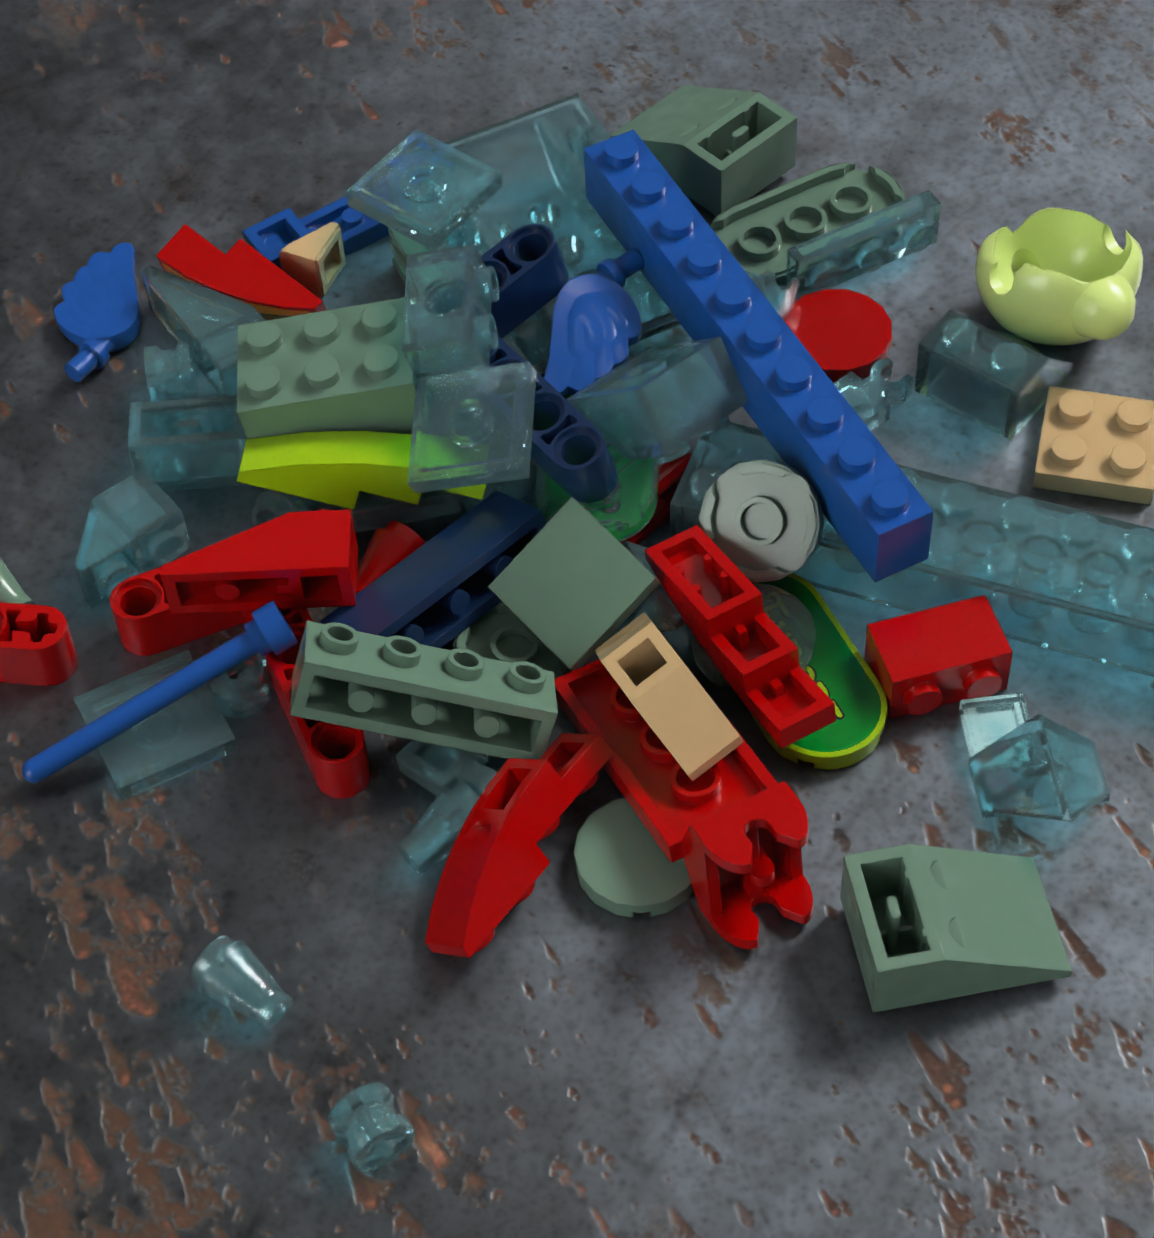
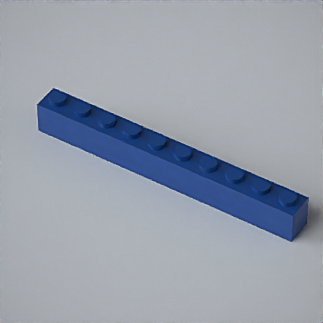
(786, 389)

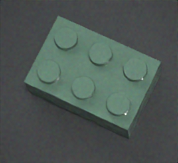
(326, 372)

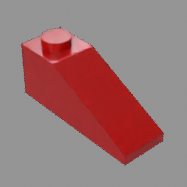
(292, 559)

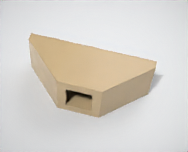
(668, 696)

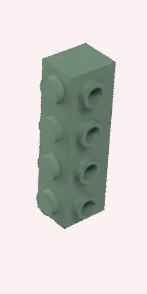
(423, 692)

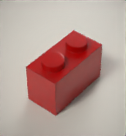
(938, 656)

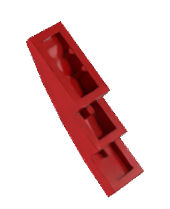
(739, 636)

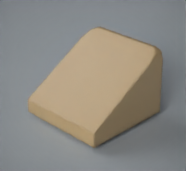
(315, 258)

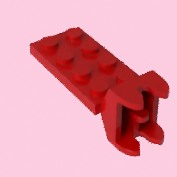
(729, 824)

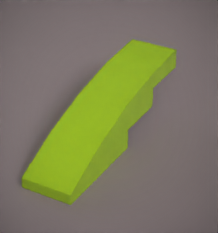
(335, 466)

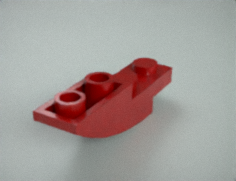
(497, 847)

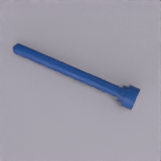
(263, 635)

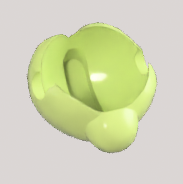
(1060, 278)

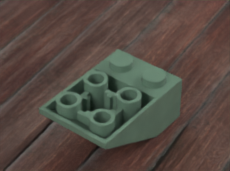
(718, 142)
(947, 923)

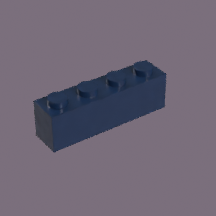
(447, 579)

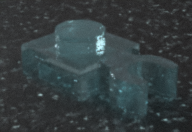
(875, 394)

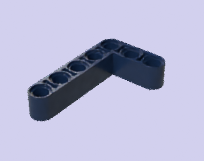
(563, 439)

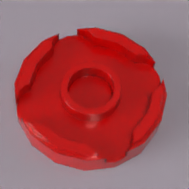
(842, 331)

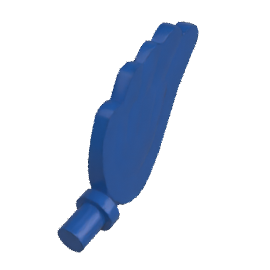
(100, 309)
(593, 325)

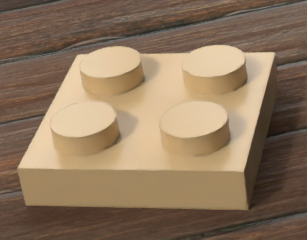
(1097, 446)

